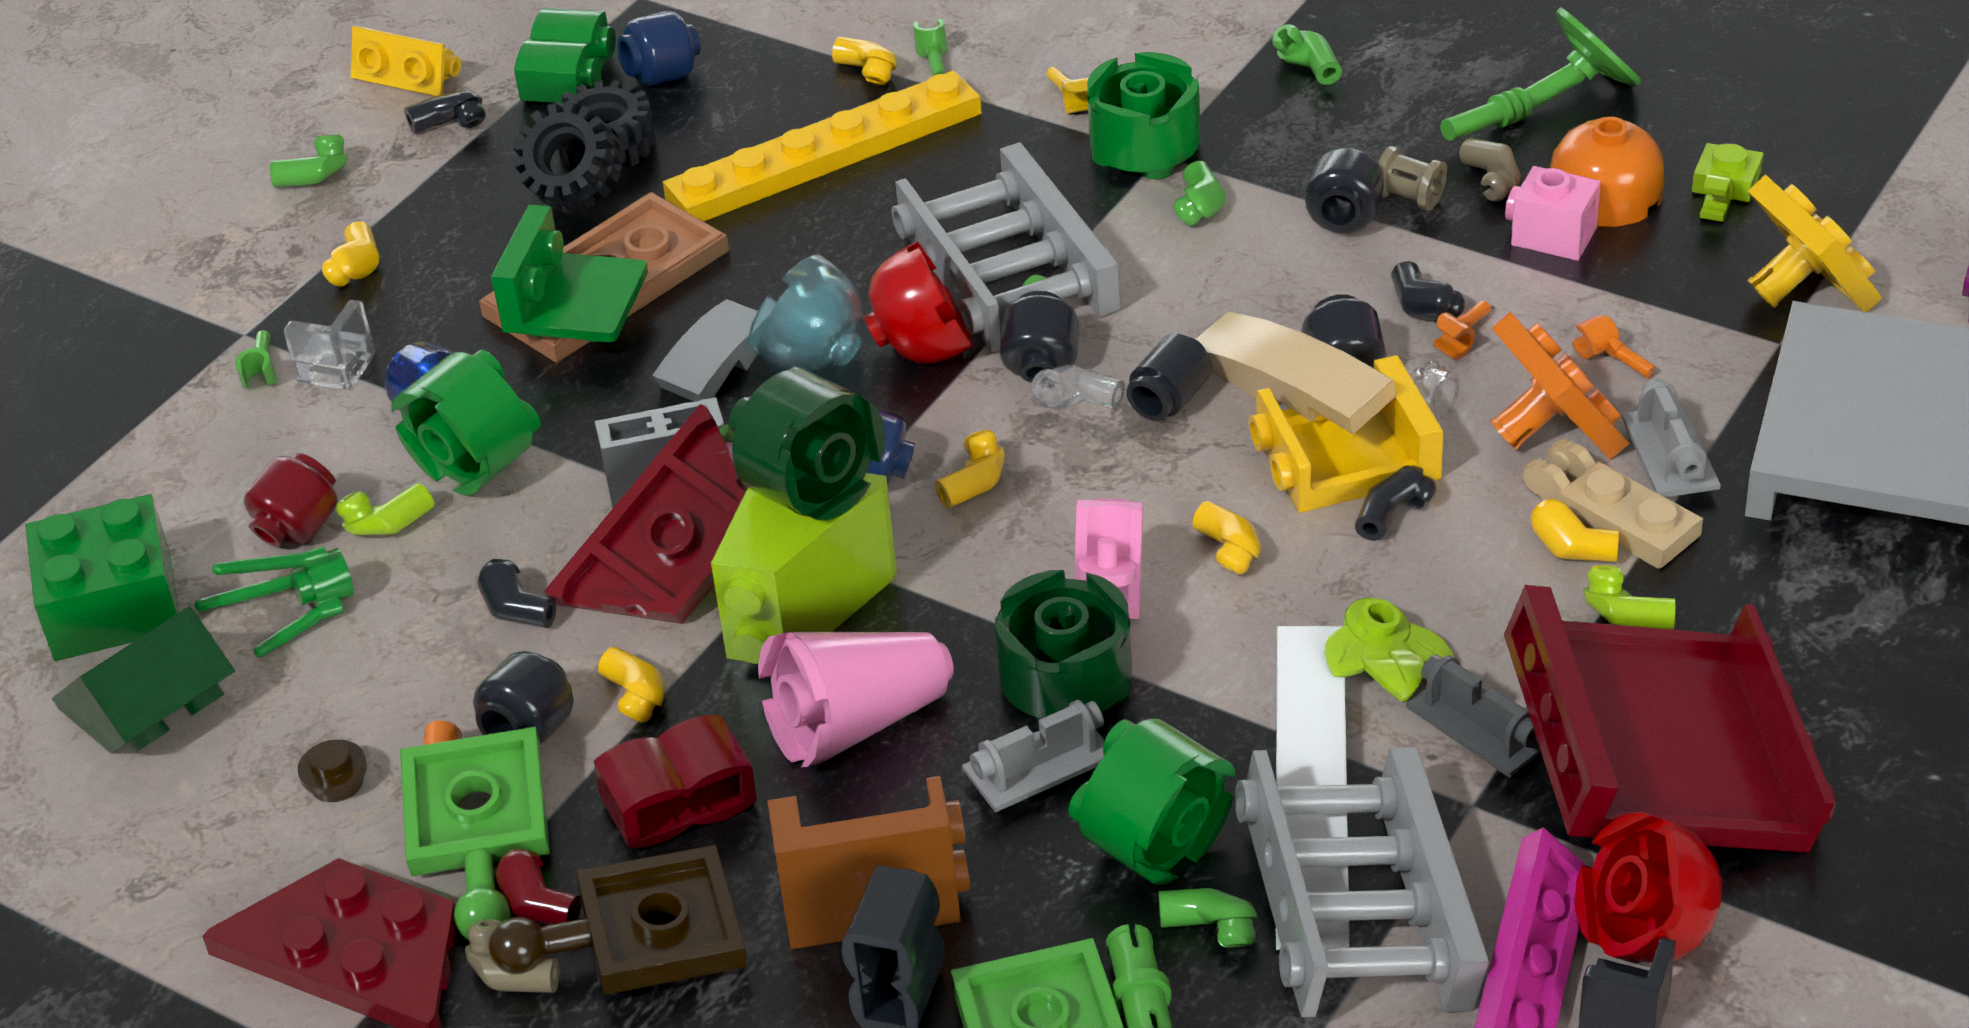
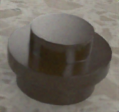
(333, 770)

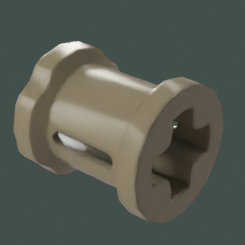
(1429, 183)

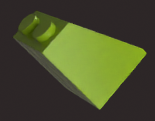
(799, 571)

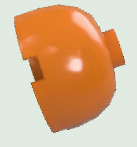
(1624, 162)

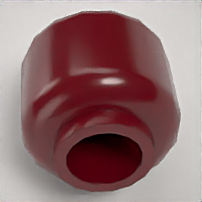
(290, 500)

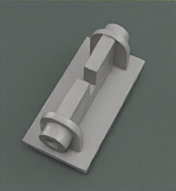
(1668, 443)
(1033, 762)

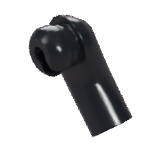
(1424, 298)

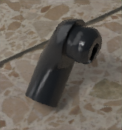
(462, 104)
(1382, 499)
(507, 599)

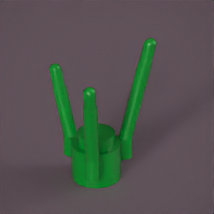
(315, 577)

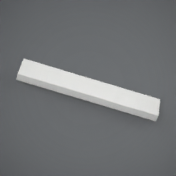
(1312, 750)

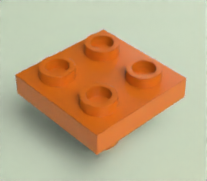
(1556, 388)

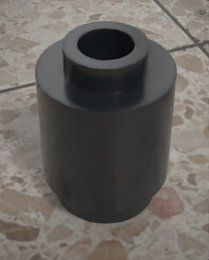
(1168, 377)

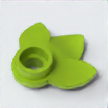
(1384, 645)

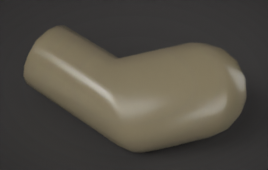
(1499, 163)
(540, 979)

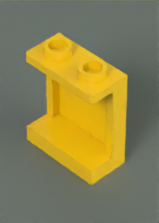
(1329, 465)

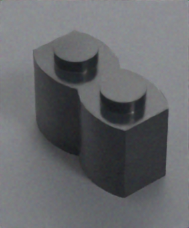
(893, 949)

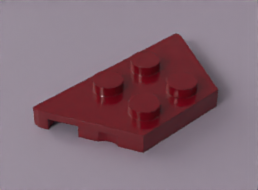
(662, 535)
(349, 942)

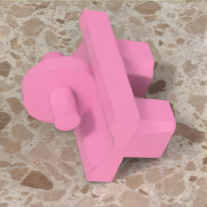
(1111, 545)

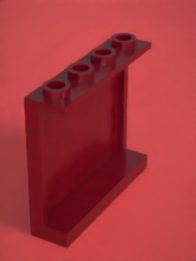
(1669, 727)

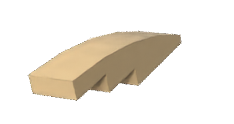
(1297, 369)

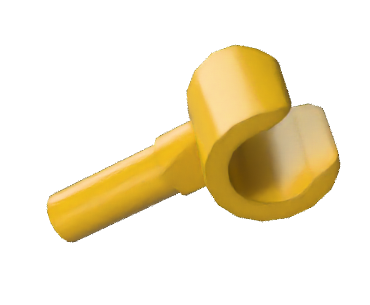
(1073, 91)

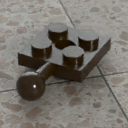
(624, 946)

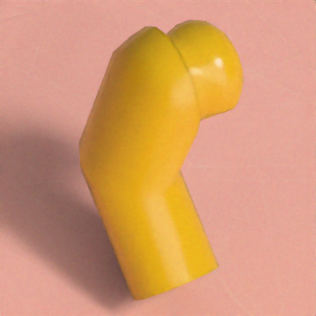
(873, 57)
(354, 258)
(979, 473)
(1235, 532)
(1568, 537)
(640, 679)

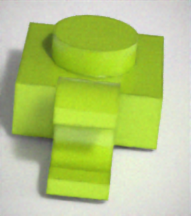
(1724, 175)

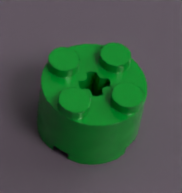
(1143, 114)
(464, 421)
(1153, 798)

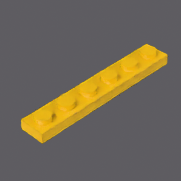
(823, 147)

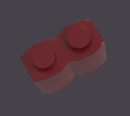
(675, 780)

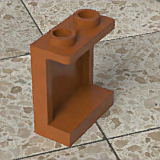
(830, 863)

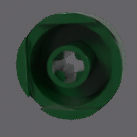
(806, 443)
(1063, 643)

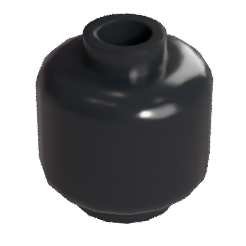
(1344, 190)
(1348, 326)
(1038, 334)
(523, 694)

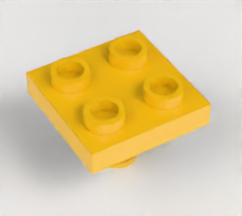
(1811, 247)

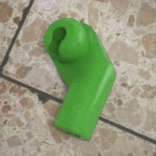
(1309, 51)
(312, 169)
(1202, 196)
(1209, 907)

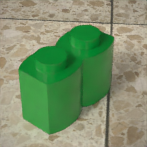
(563, 53)

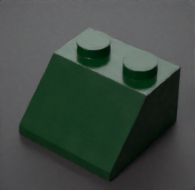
(146, 682)

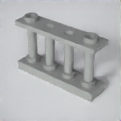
(1040, 212)
(1415, 847)

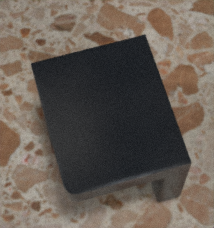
(1626, 995)

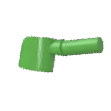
(931, 44)
(256, 361)

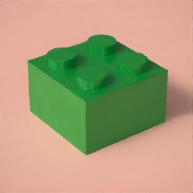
(100, 576)

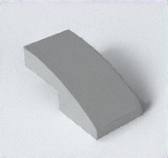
(708, 352)

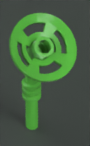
(1511, 106)

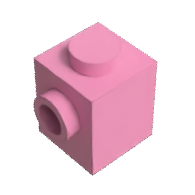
(1554, 212)

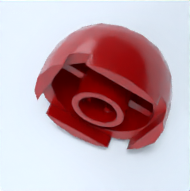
(915, 309)
(1647, 886)

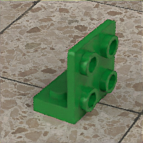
(559, 292)

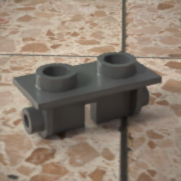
(1475, 718)

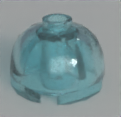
(812, 321)

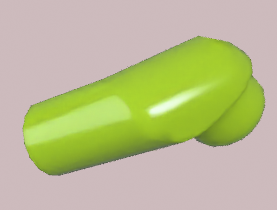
(386, 518)
(1622, 608)

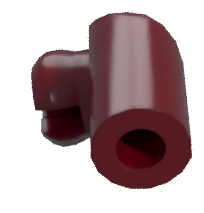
(527, 893)

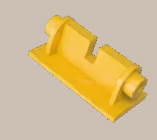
(401, 61)

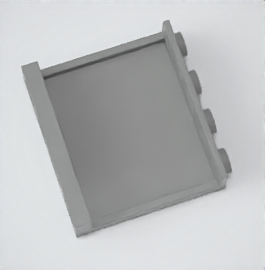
(1866, 416)

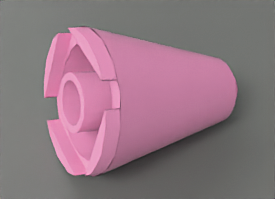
(847, 686)

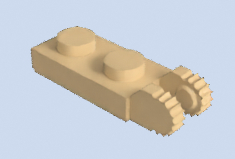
(1606, 499)

